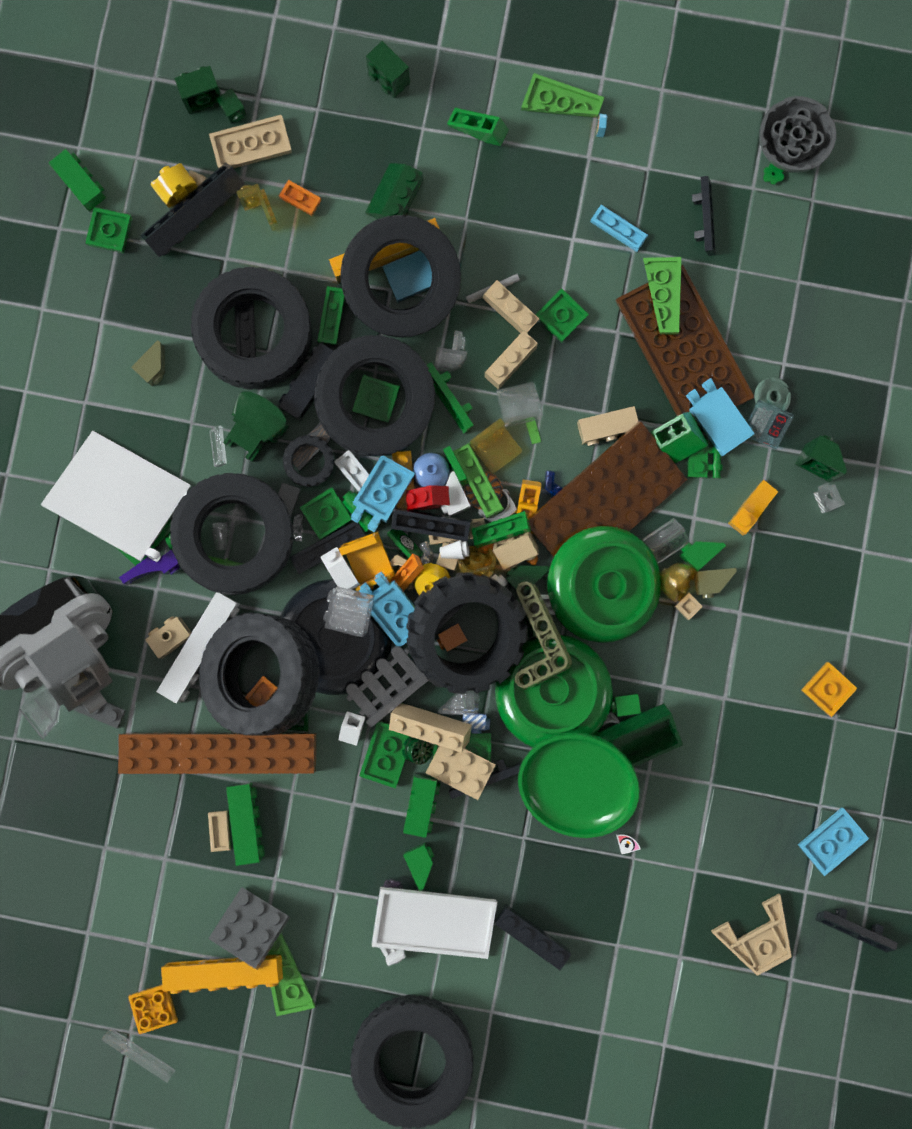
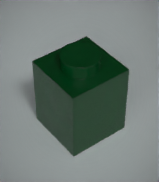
(231, 106)

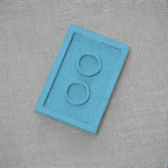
(833, 841)

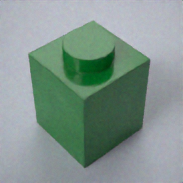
(626, 705)

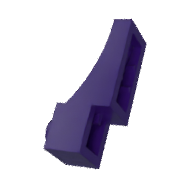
(167, 564)

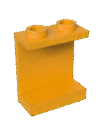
(367, 559)

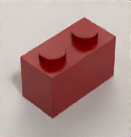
(427, 497)

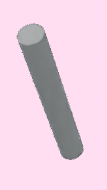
(478, 295)

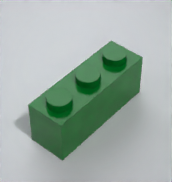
(78, 179)

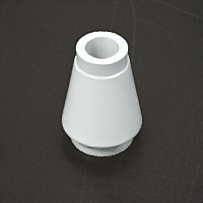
(455, 550)

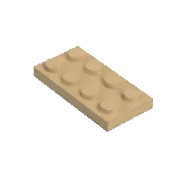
(251, 142)

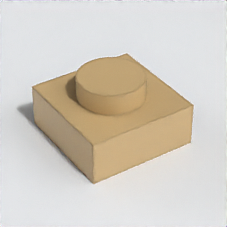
(688, 606)

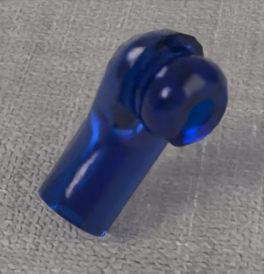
(550, 486)

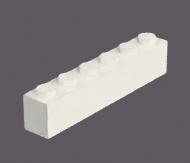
(187, 664)

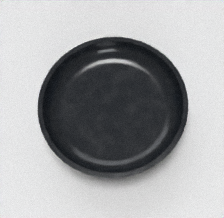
(339, 654)

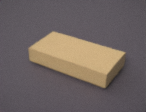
(219, 831)

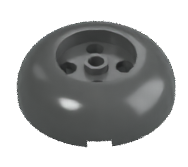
(801, 114)

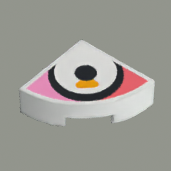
(627, 843)

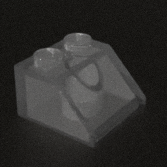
(519, 404)

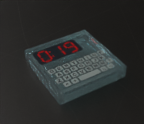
(769, 424)

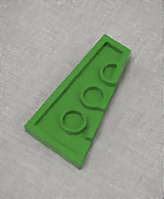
(559, 98)
(665, 289)
(291, 992)

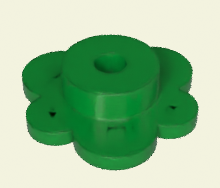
(768, 177)

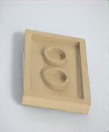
(461, 770)

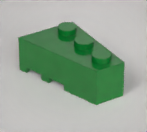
(421, 805)

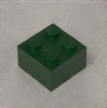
(387, 70)
(198, 89)

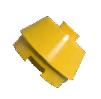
(428, 575)

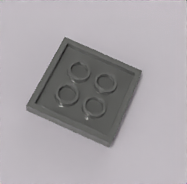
(249, 928)

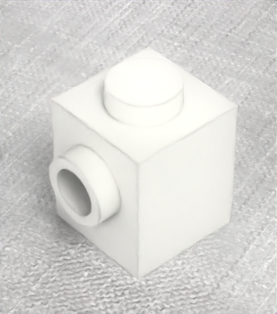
(351, 728)

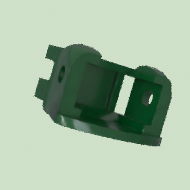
(256, 424)

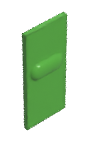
(533, 432)

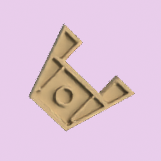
(763, 946)

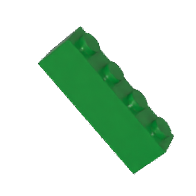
(244, 823)

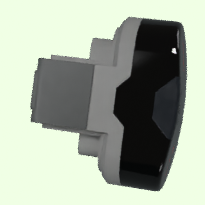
(54, 643)

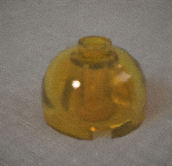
(478, 562)
(676, 580)

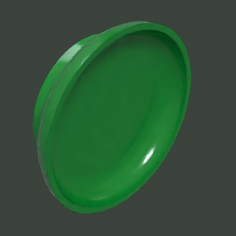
(604, 584)
(563, 704)
(578, 785)

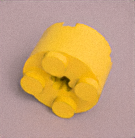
(173, 184)

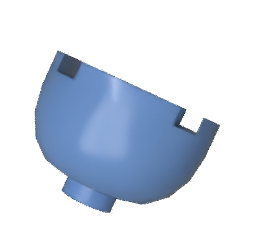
(431, 470)

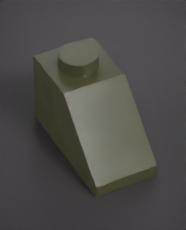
(152, 364)
(712, 581)

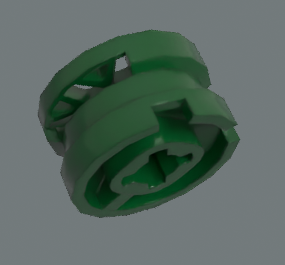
(413, 755)

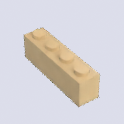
(430, 727)

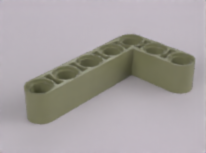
(544, 638)

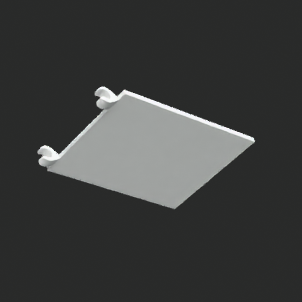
(116, 496)

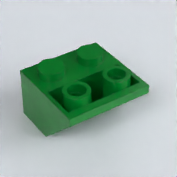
(680, 437)

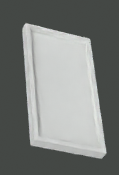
(434, 922)

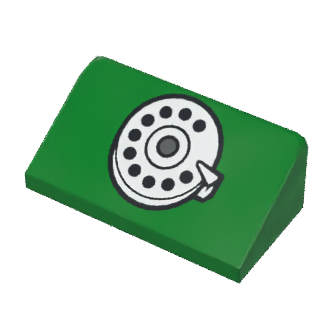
(404, 543)

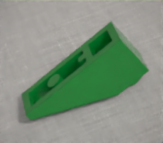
(478, 125)

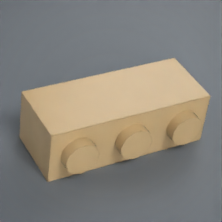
(510, 307)
(511, 359)
(606, 426)

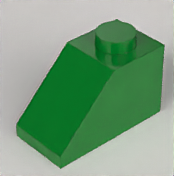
(700, 553)
(419, 862)

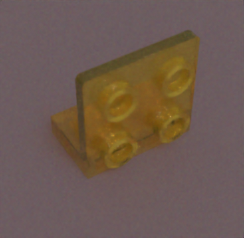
(495, 446)

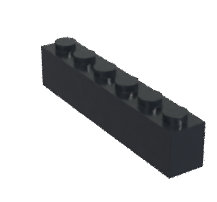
(192, 210)

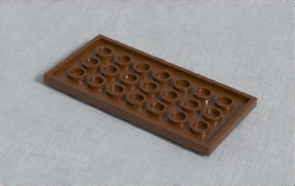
(686, 358)
(611, 491)

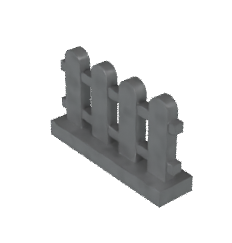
(383, 695)

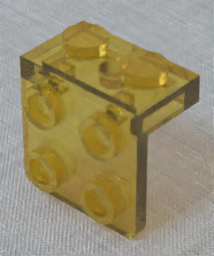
(252, 197)

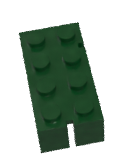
(644, 735)

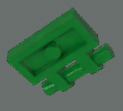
(698, 463)

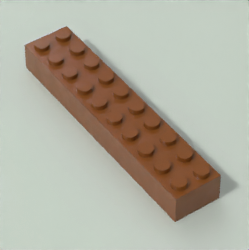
(216, 753)

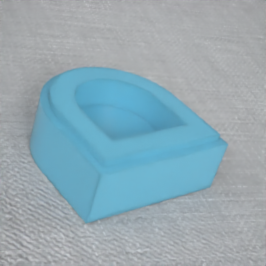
(602, 123)

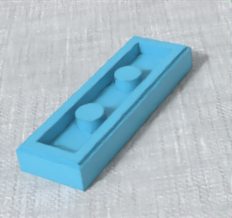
(619, 228)

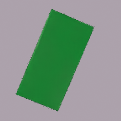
(455, 466)

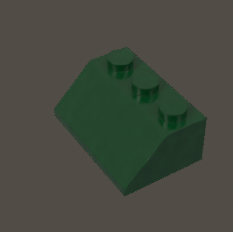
(395, 191)
(822, 458)

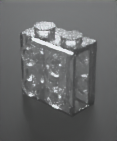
(348, 611)

